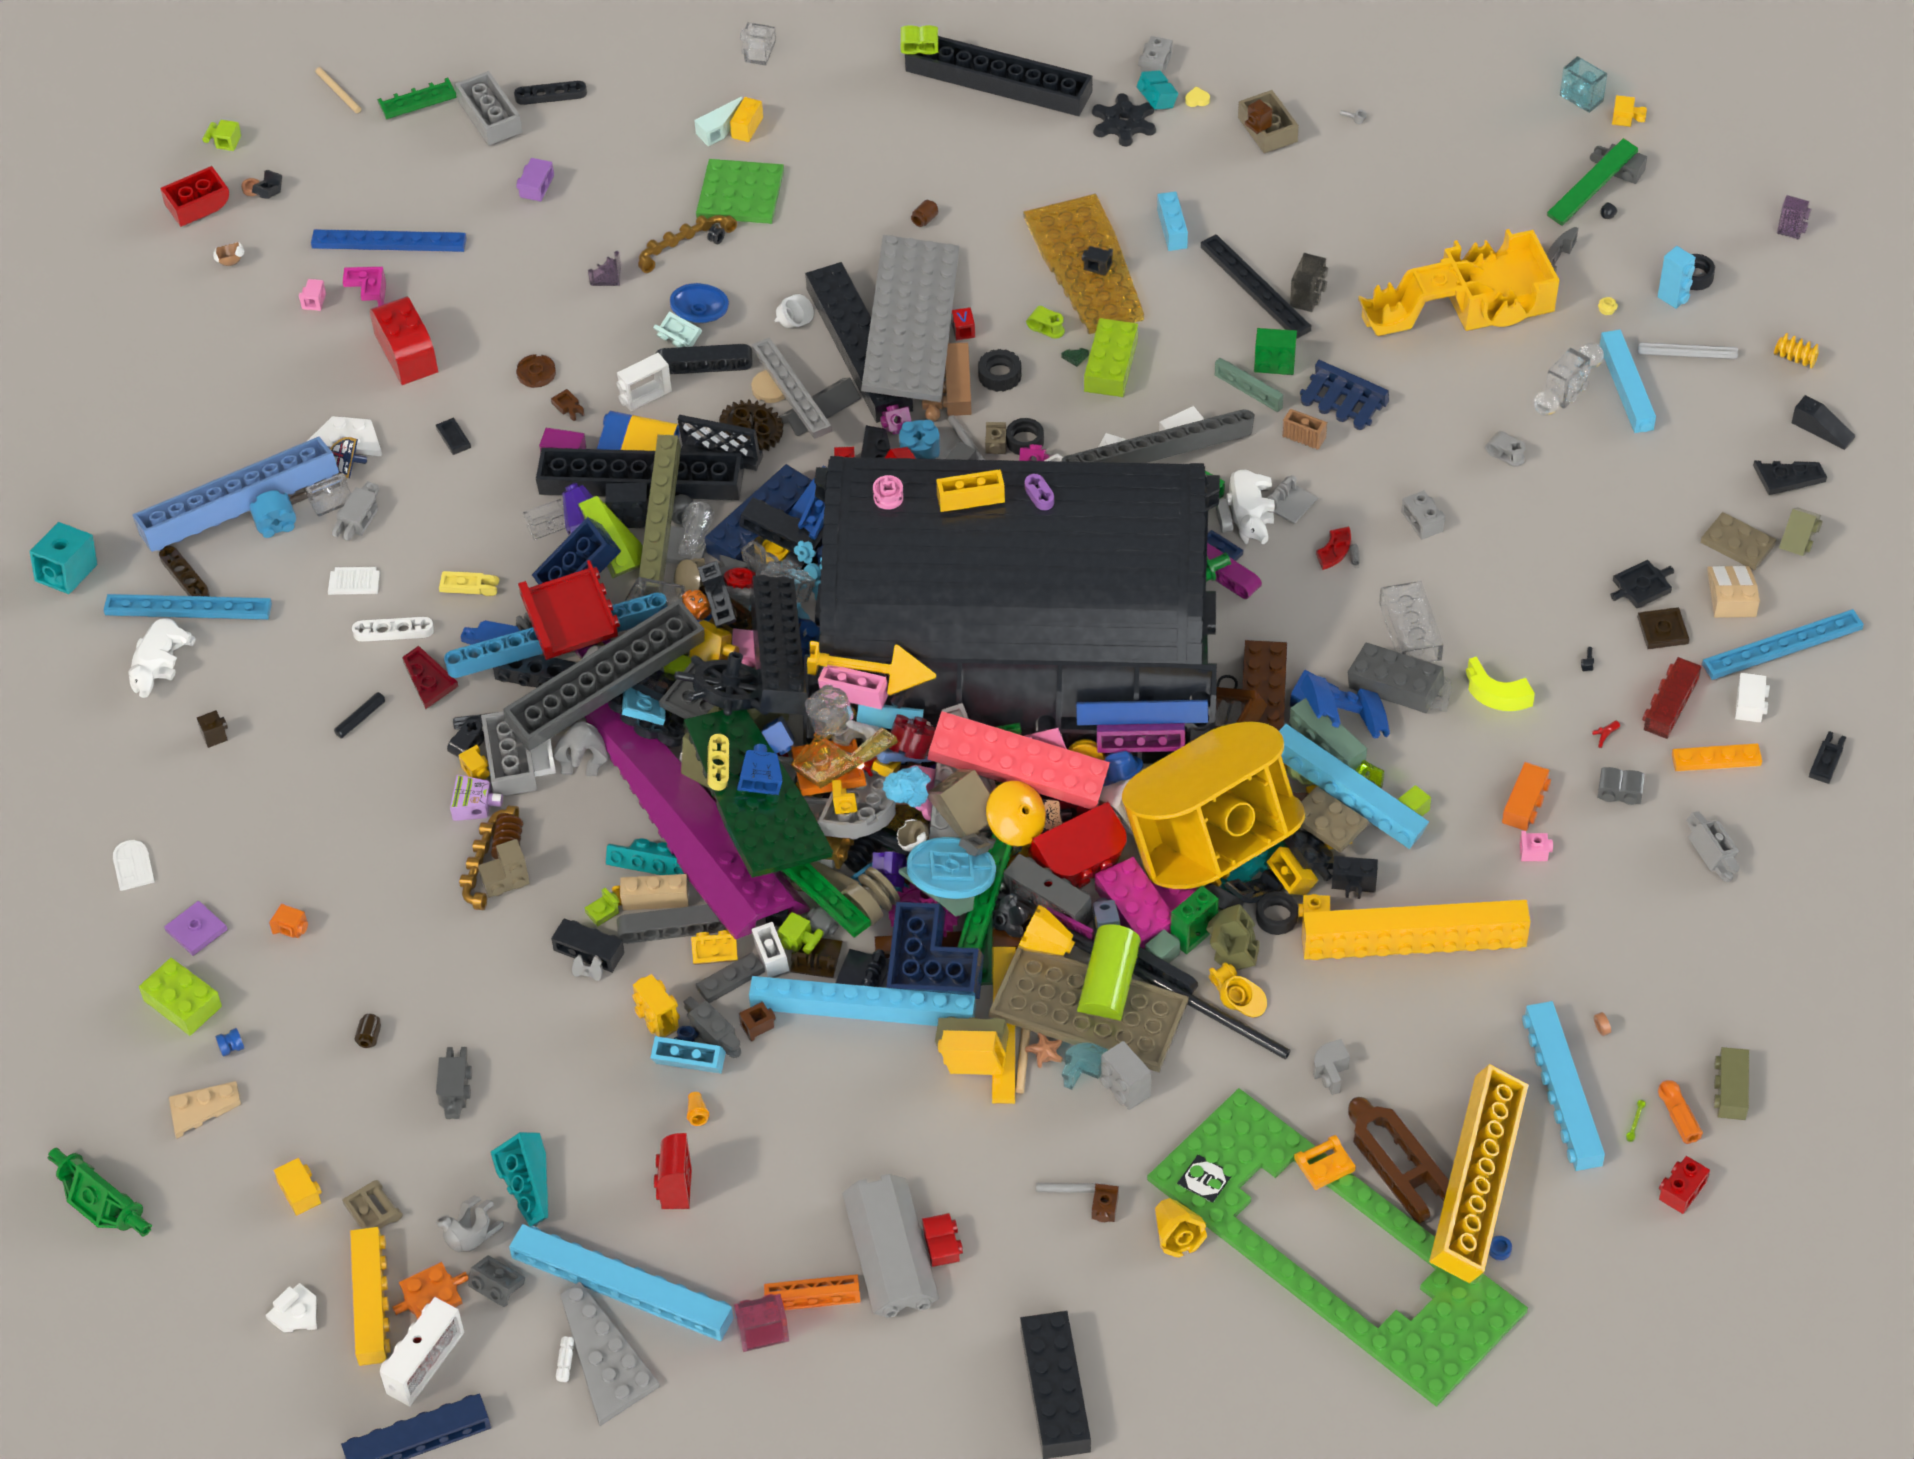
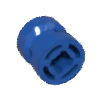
(229, 1042)

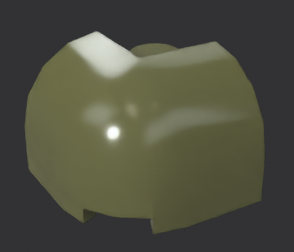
(1234, 938)

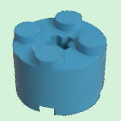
(921, 438)
(273, 513)

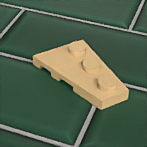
(197, 1106)

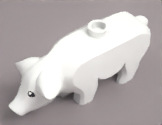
(1248, 506)
(155, 655)

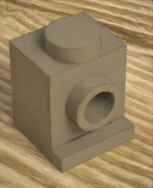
(995, 438)

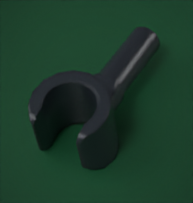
(1587, 664)

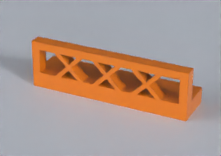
(815, 1296)

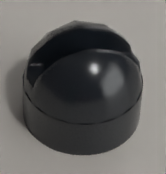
(1608, 211)

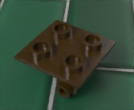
(820, 961)

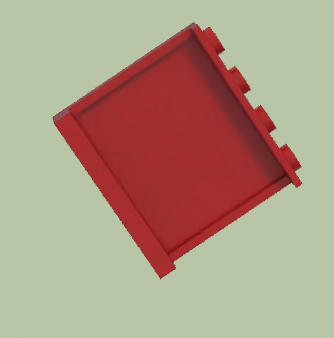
(570, 612)

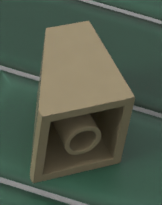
(961, 801)

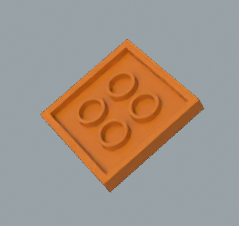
(852, 779)

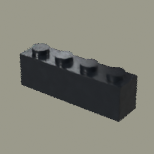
(776, 525)

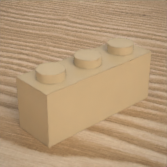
(654, 892)

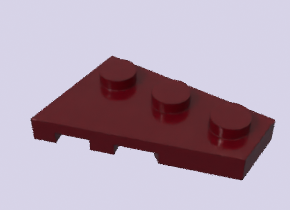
(428, 677)

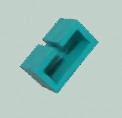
(1157, 90)

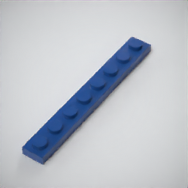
(388, 240)

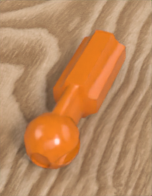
(1680, 1111)

